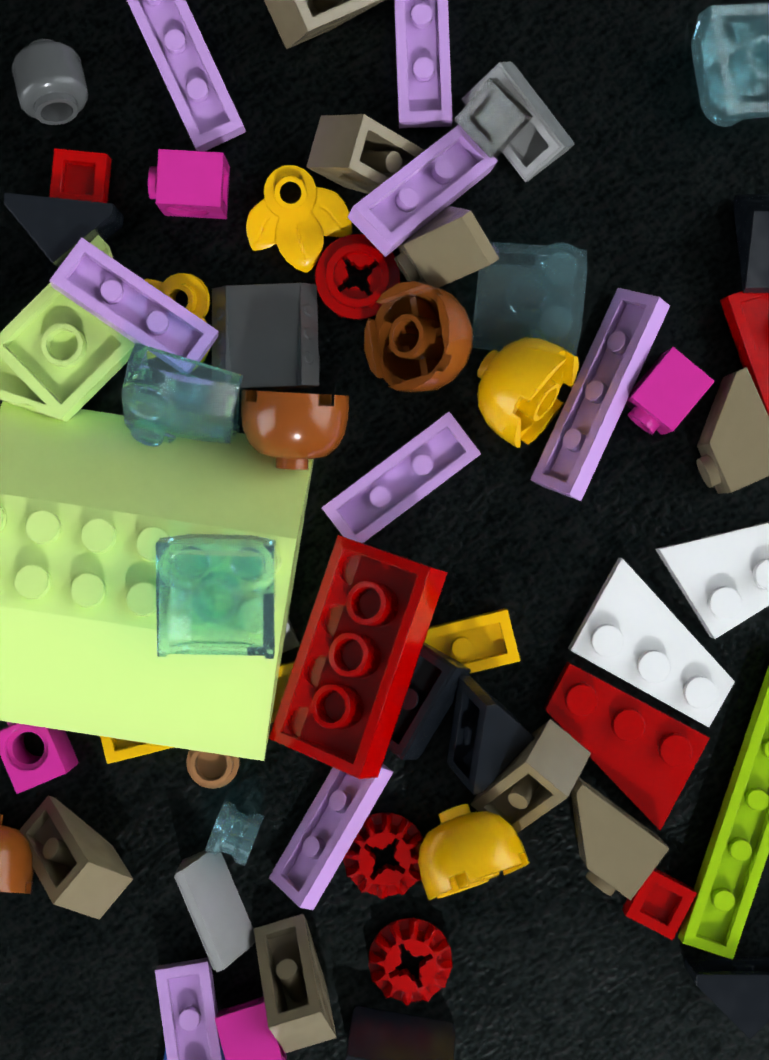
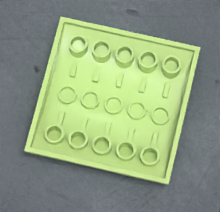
(81, 580)

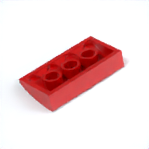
(357, 657)

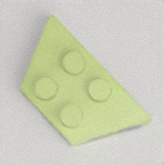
(58, 354)

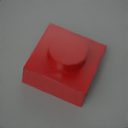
(80, 175)
(660, 903)

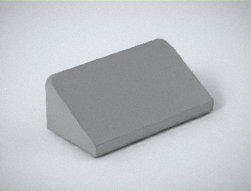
(541, 138)
(215, 908)

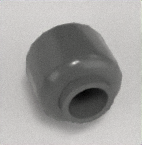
(50, 81)

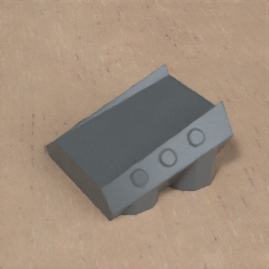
(268, 335)

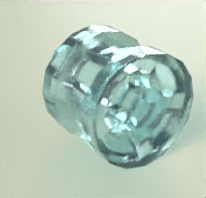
(234, 833)

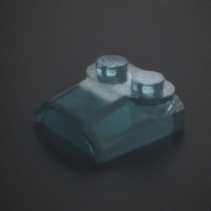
(732, 62)
(531, 295)
(178, 398)
(216, 595)

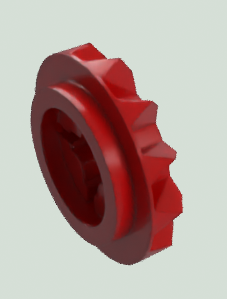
(332, 274)
(380, 831)
(420, 939)

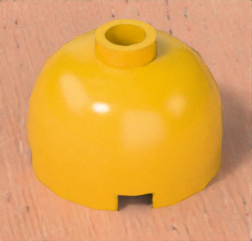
(522, 387)
(468, 851)

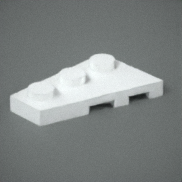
(722, 575)
(648, 647)

